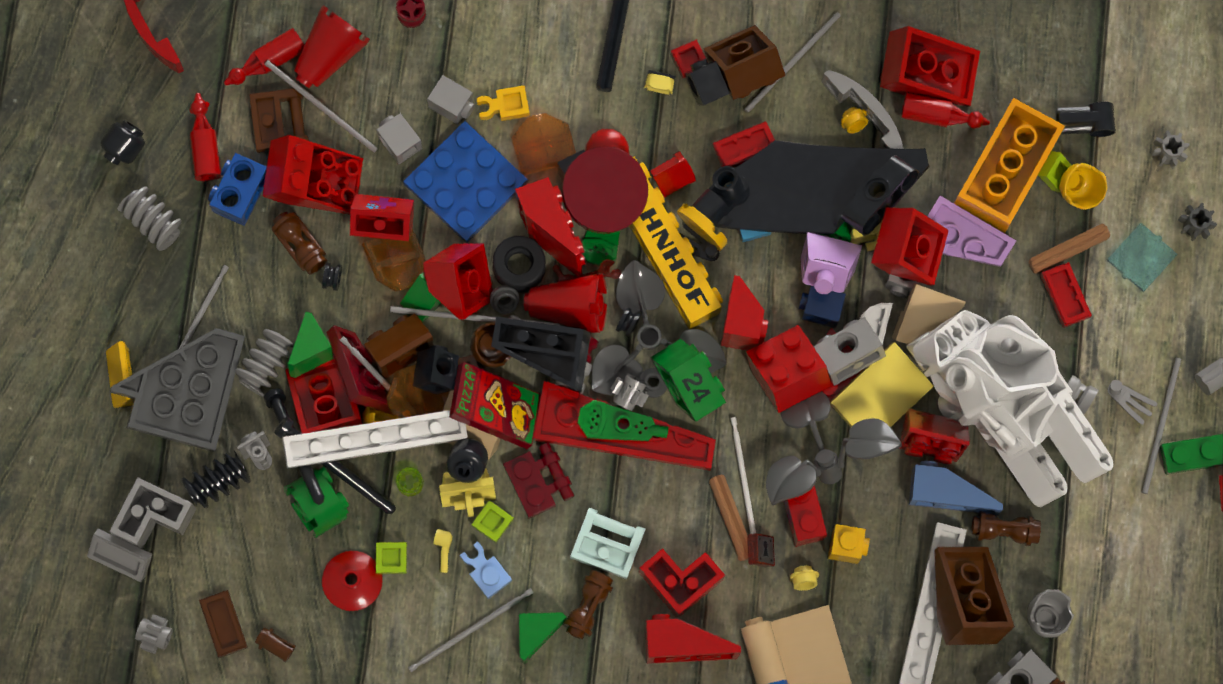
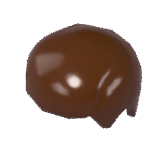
(483, 351)

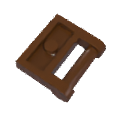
(268, 116)

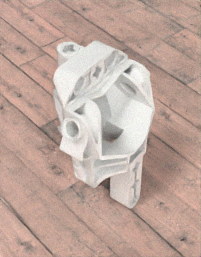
(1015, 397)

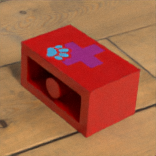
(381, 217)
(805, 518)

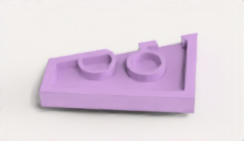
(970, 236)

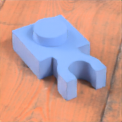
(488, 574)

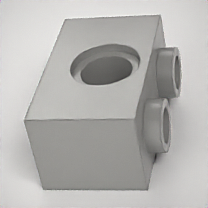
(844, 365)
(1028, 667)

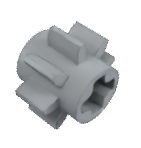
(1174, 143)
(629, 392)
(153, 634)

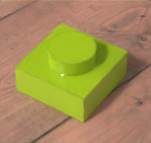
(1053, 169)
(492, 521)
(391, 558)

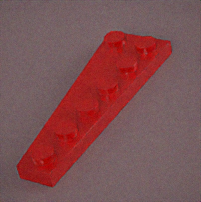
(559, 425)

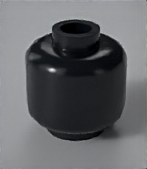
(122, 143)
(467, 460)

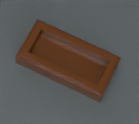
(223, 624)

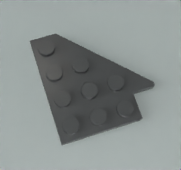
(185, 391)

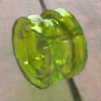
(417, 486)

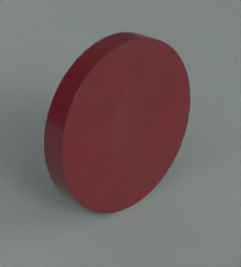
(604, 190)

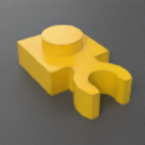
(510, 104)

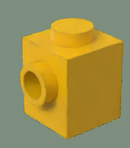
(848, 544)

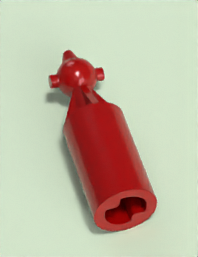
(276, 51)
(939, 112)
(203, 143)

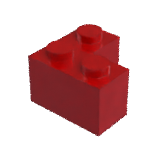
(680, 588)

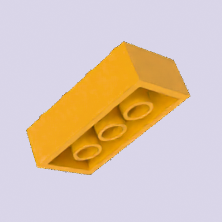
(1009, 165)

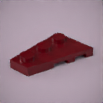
(360, 383)

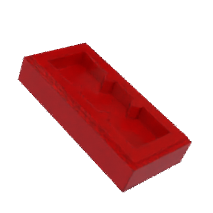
(743, 145)
(1065, 295)

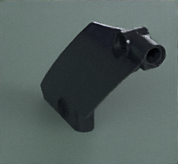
(811, 188)

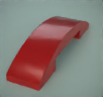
(161, 50)

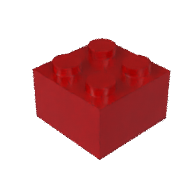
(788, 368)

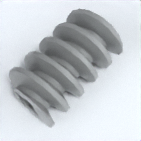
(150, 218)
(264, 361)

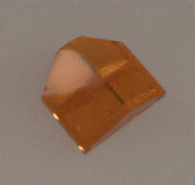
(542, 143)
(395, 261)
(408, 400)

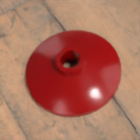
(354, 596)

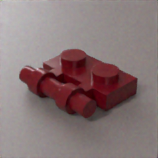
(530, 485)

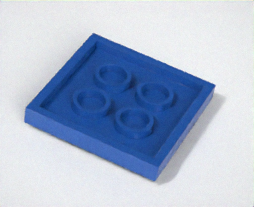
(465, 182)

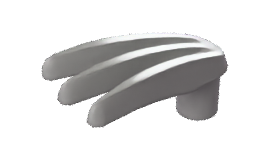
(1122, 394)

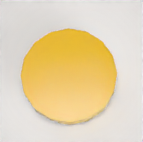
(702, 226)

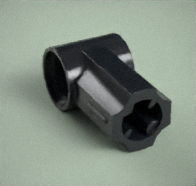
(1094, 119)

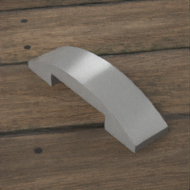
(843, 87)

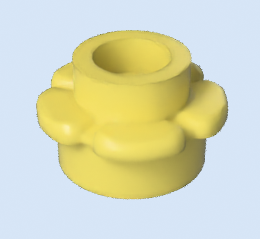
(804, 578)

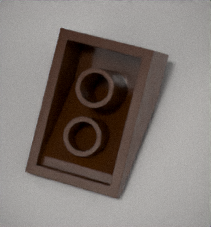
(970, 597)

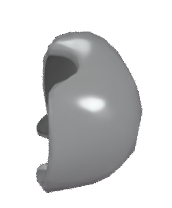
(1050, 613)

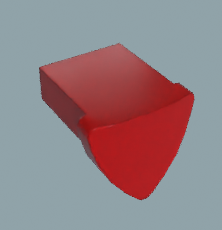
(673, 174)

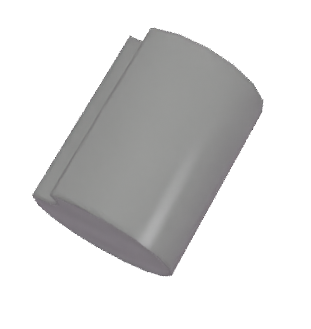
(1211, 377)

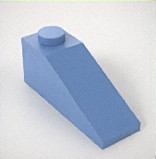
(943, 489)

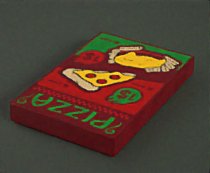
(495, 405)

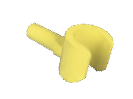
(443, 539)

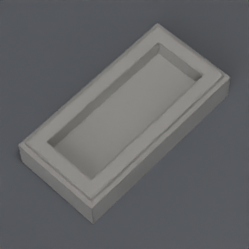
(119, 555)

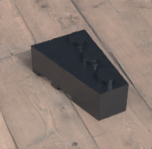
(545, 347)

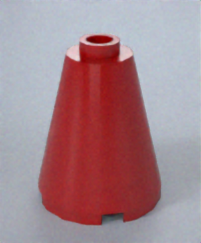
(327, 48)
(570, 302)

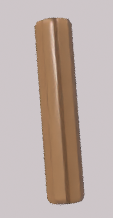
(1069, 248)
(730, 515)

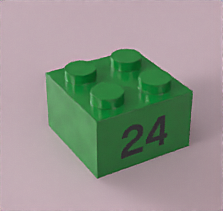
(689, 379)

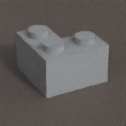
(149, 506)

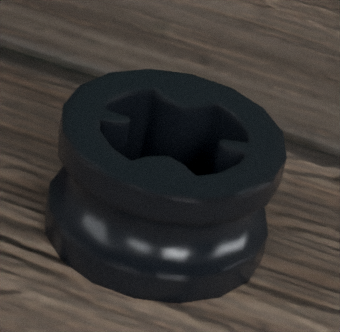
(332, 276)
(628, 322)

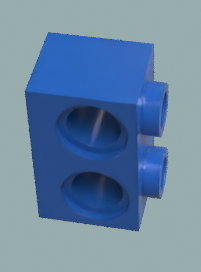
(246, 191)

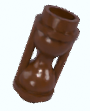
(307, 254)
(1020, 530)
(594, 591)

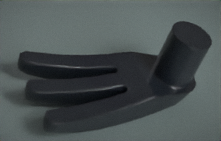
(704, 250)

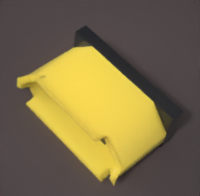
(659, 82)

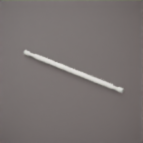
(743, 476)

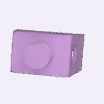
(828, 263)

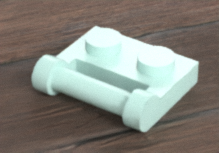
(604, 552)

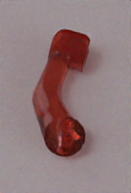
(604, 270)

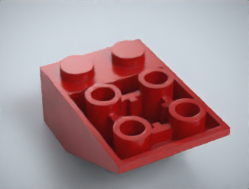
(311, 175)
(549, 224)
(934, 436)

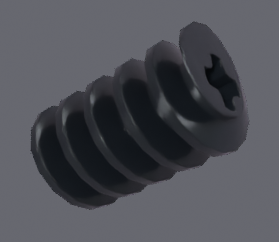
(216, 480)

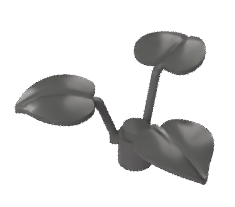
(642, 291)
(791, 478)

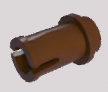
(275, 644)

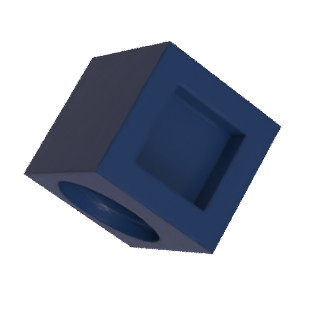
(822, 308)

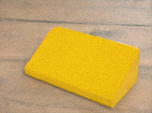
(119, 369)

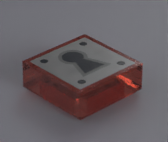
(761, 550)

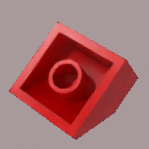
(910, 245)
(460, 278)
(744, 318)

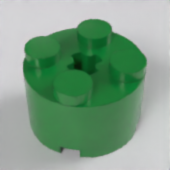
(313, 516)

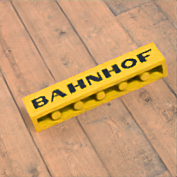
(674, 261)

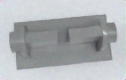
(255, 446)

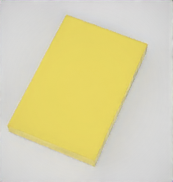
(882, 389)

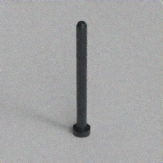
(275, 399)
(286, 429)

